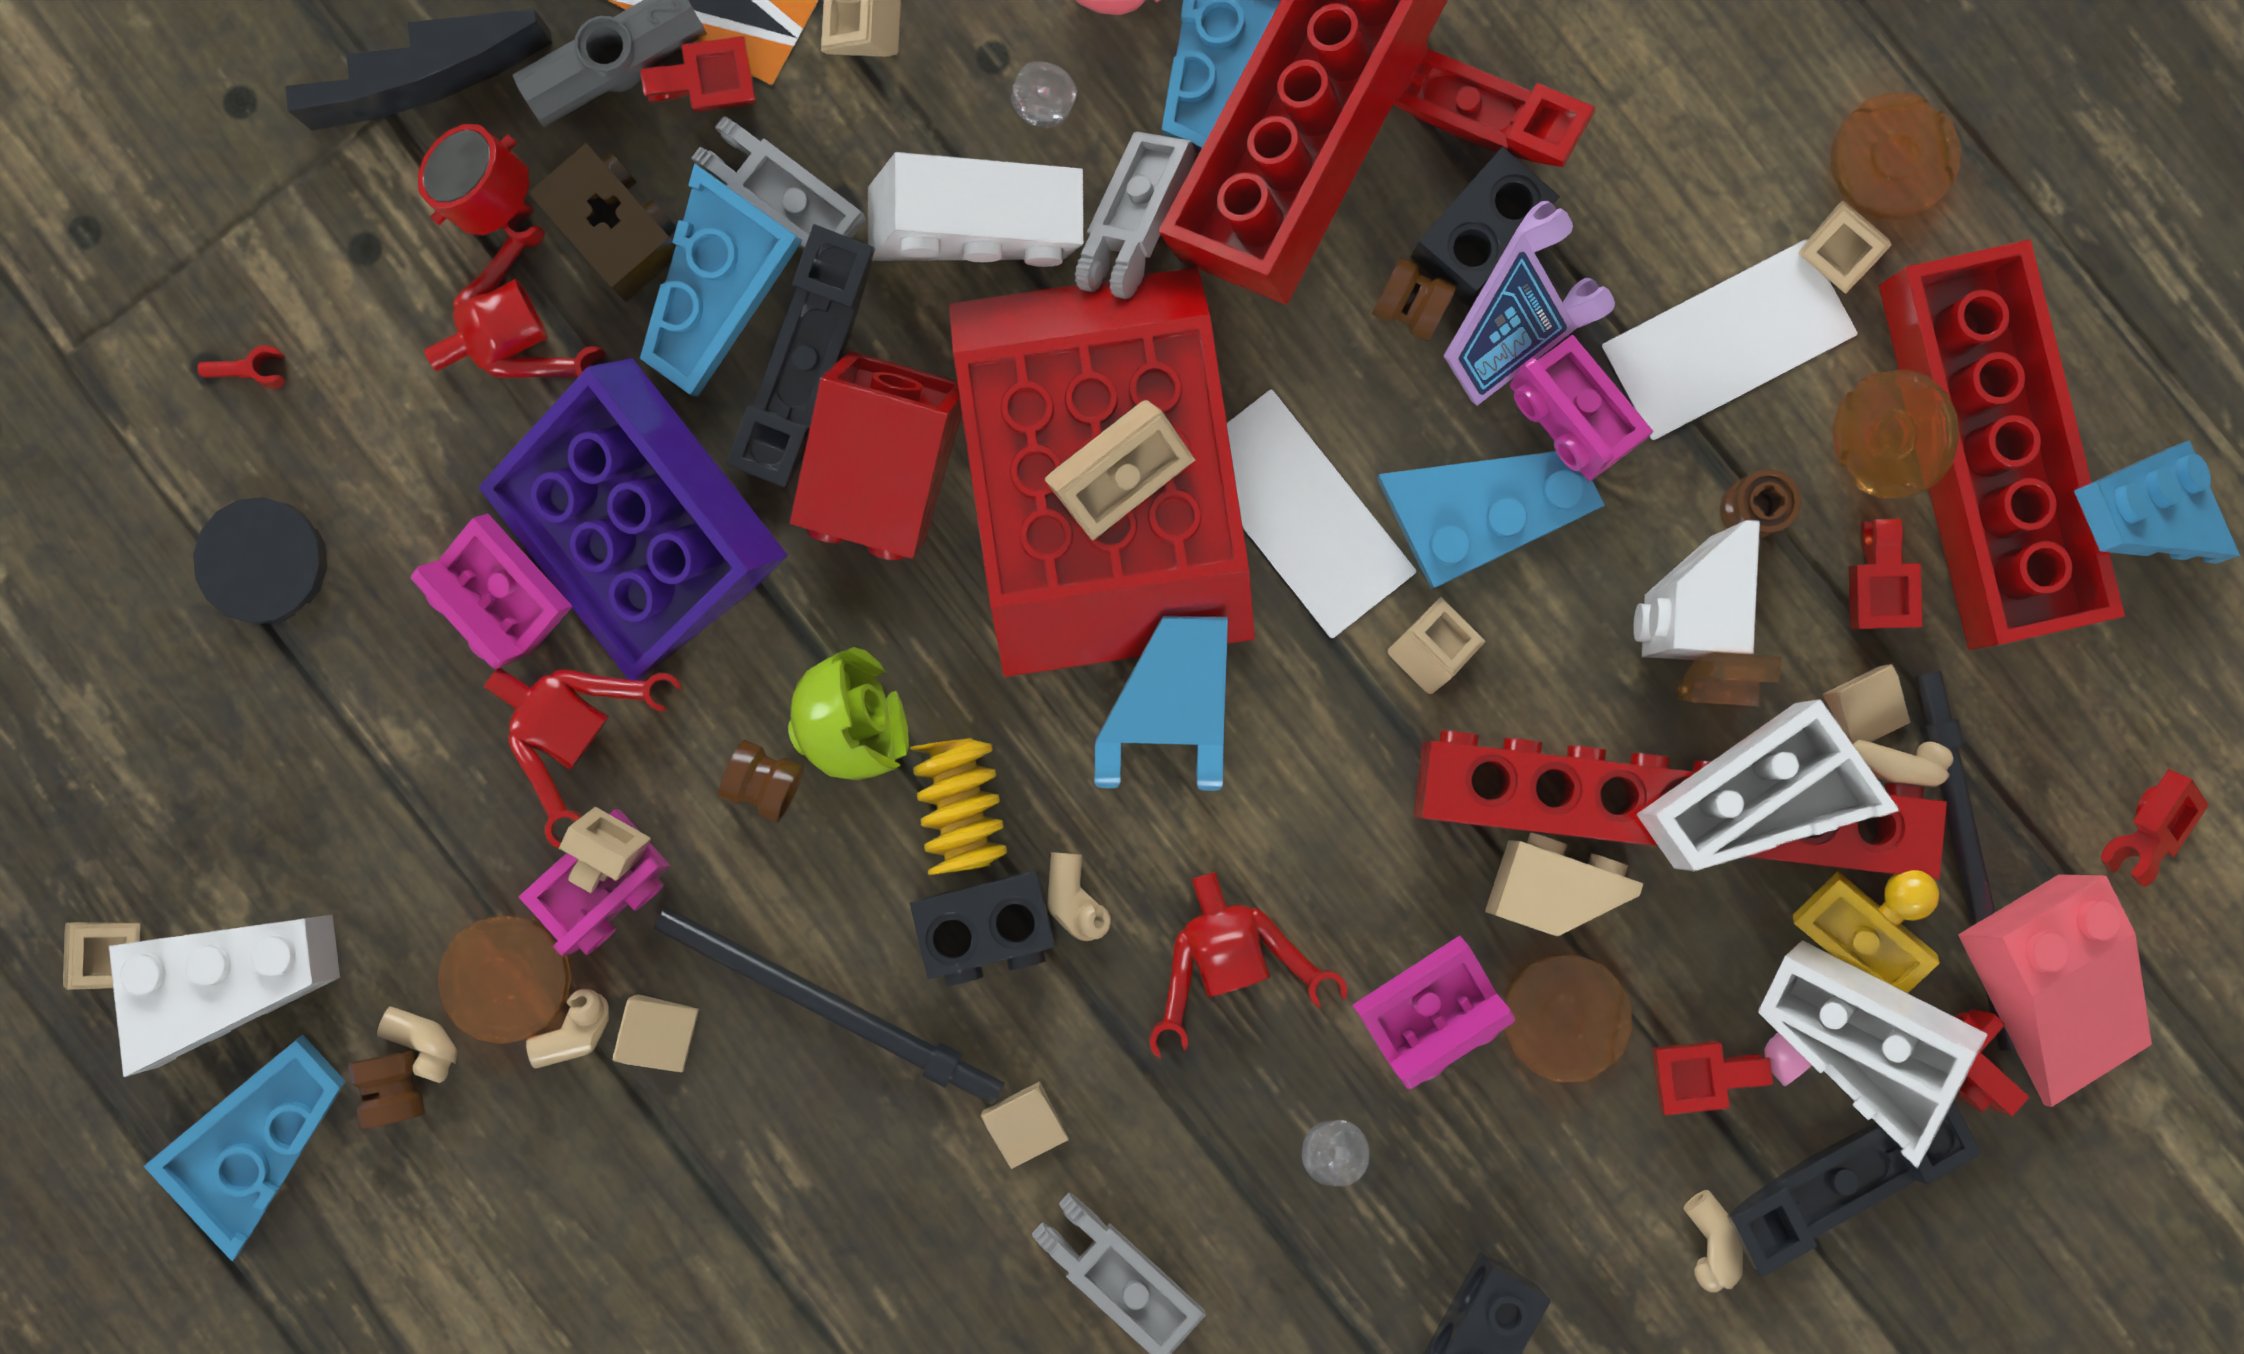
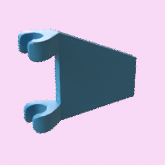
(1172, 699)

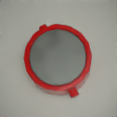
(473, 179)

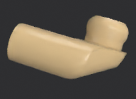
(1894, 766)
(1070, 903)
(578, 1033)
(421, 1035)
(1724, 1251)

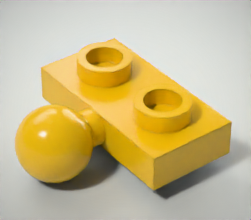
(1872, 935)

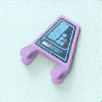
(1520, 310)

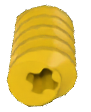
(959, 805)

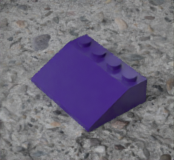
(630, 517)

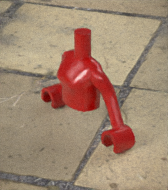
(504, 321)
(561, 724)
(1229, 955)

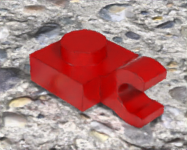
(712, 73)
(1884, 589)
(2163, 821)
(1697, 1076)

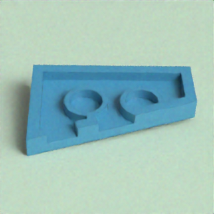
(1209, 60)
(716, 281)
(2159, 508)
(1483, 509)
(246, 1146)

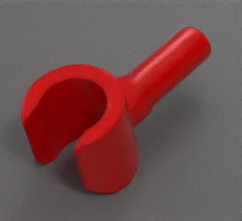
(246, 367)

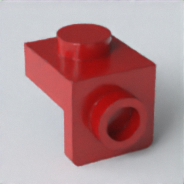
(1985, 1083)

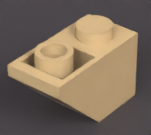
(1553, 891)

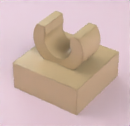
(602, 847)

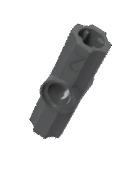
(572, 72)

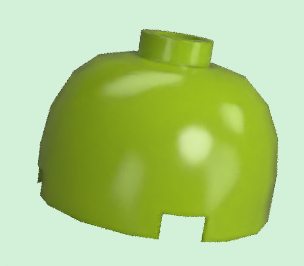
(846, 719)

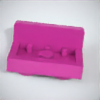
(1579, 408)
(492, 593)
(582, 917)
(1434, 1013)

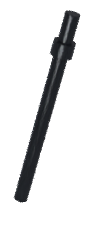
(1959, 812)
(940, 1063)

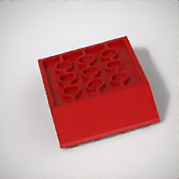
(1034, 389)

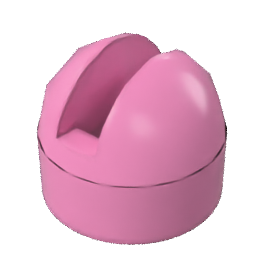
(1785, 1060)

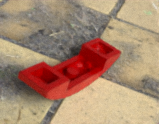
(1494, 112)

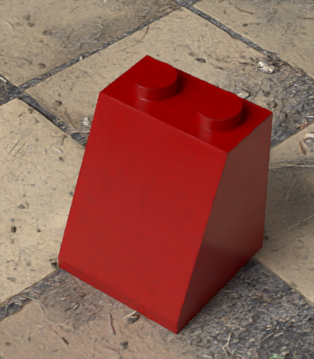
(876, 455)

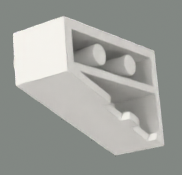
(974, 210)
(1767, 790)
(205, 984)
(1874, 1041)

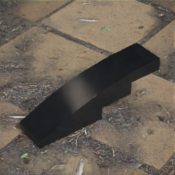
(440, 62)

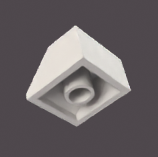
(1704, 600)

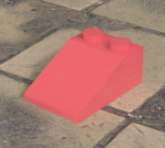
(2064, 981)

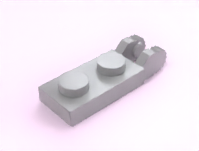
(780, 186)
(1133, 211)
(1123, 1281)

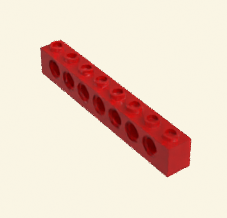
(1445, 793)

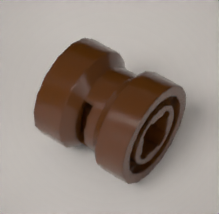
(1414, 299)
(1746, 501)
(760, 781)
(386, 1089)

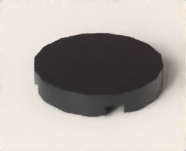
(259, 560)

